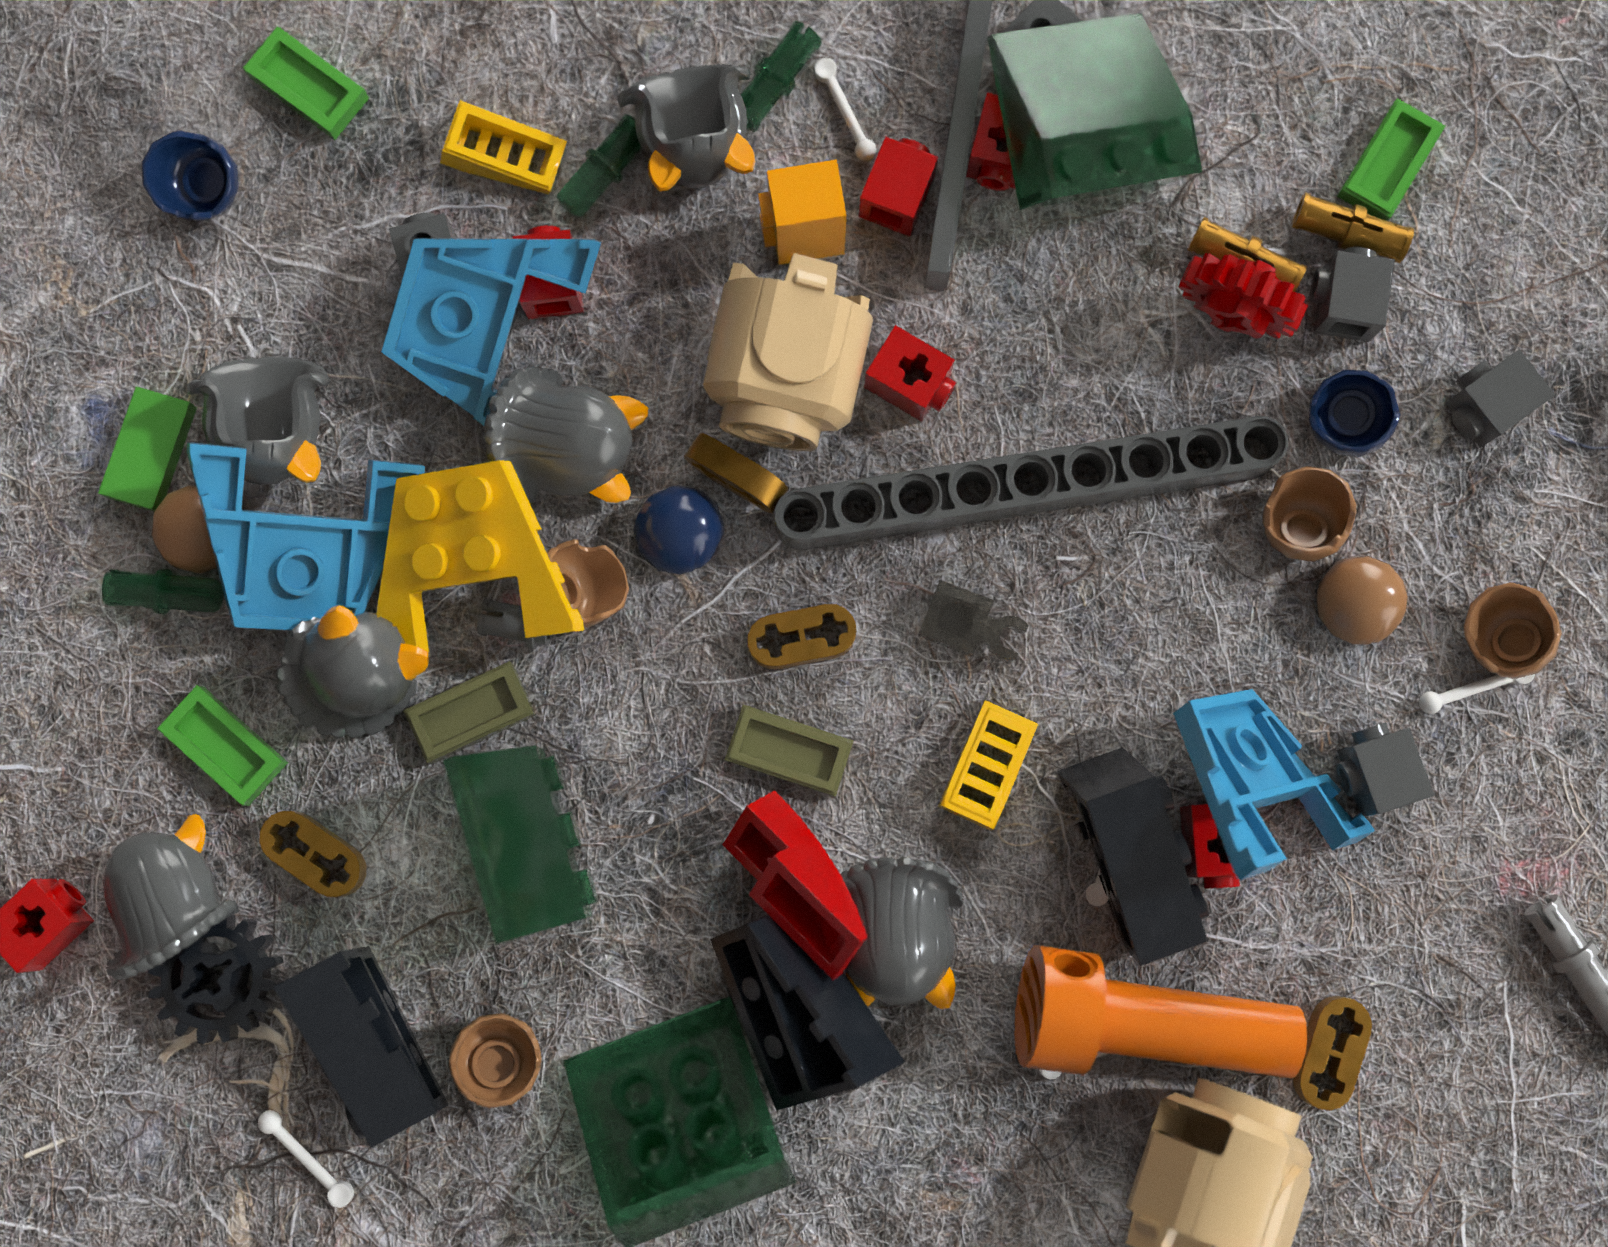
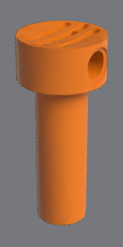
(1073, 1013)

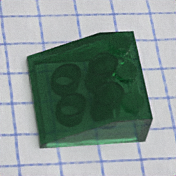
(1090, 111)
(520, 841)
(677, 1123)

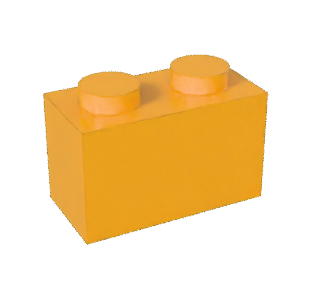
(804, 211)

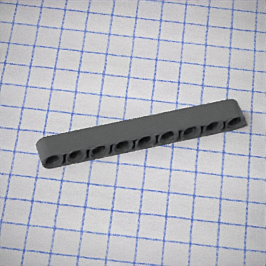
(1052, 466)

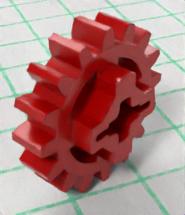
(1243, 296)

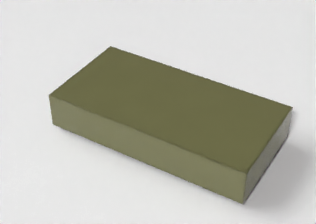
(469, 712)
(789, 750)

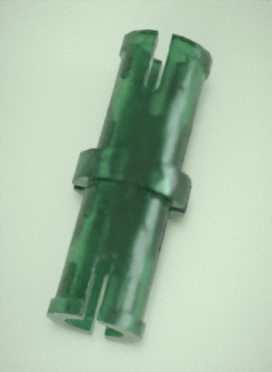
(777, 73)

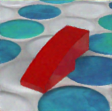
(797, 882)

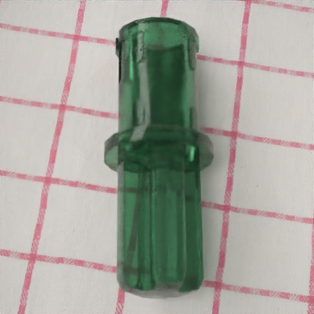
(600, 168)
(161, 591)

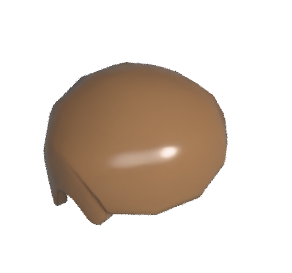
(1309, 514)
(182, 532)
(593, 580)
(1361, 600)
(1512, 630)
(495, 1060)

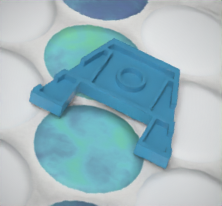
(462, 304)
(291, 565)
(1248, 763)

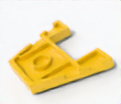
(464, 531)

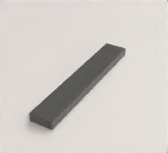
(958, 145)

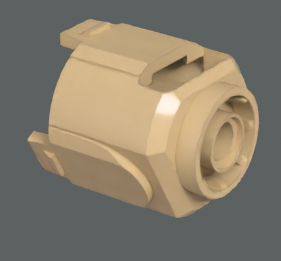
(787, 355)
(1219, 1173)

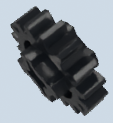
(232, 995)

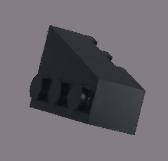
(1138, 854)
(802, 1025)
(363, 1043)

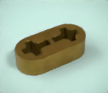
(735, 472)
(798, 622)
(303, 864)
(1346, 1057)

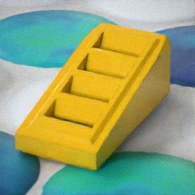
(490, 124)
(966, 808)

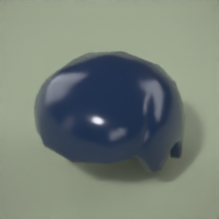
(190, 176)
(1353, 413)
(678, 529)

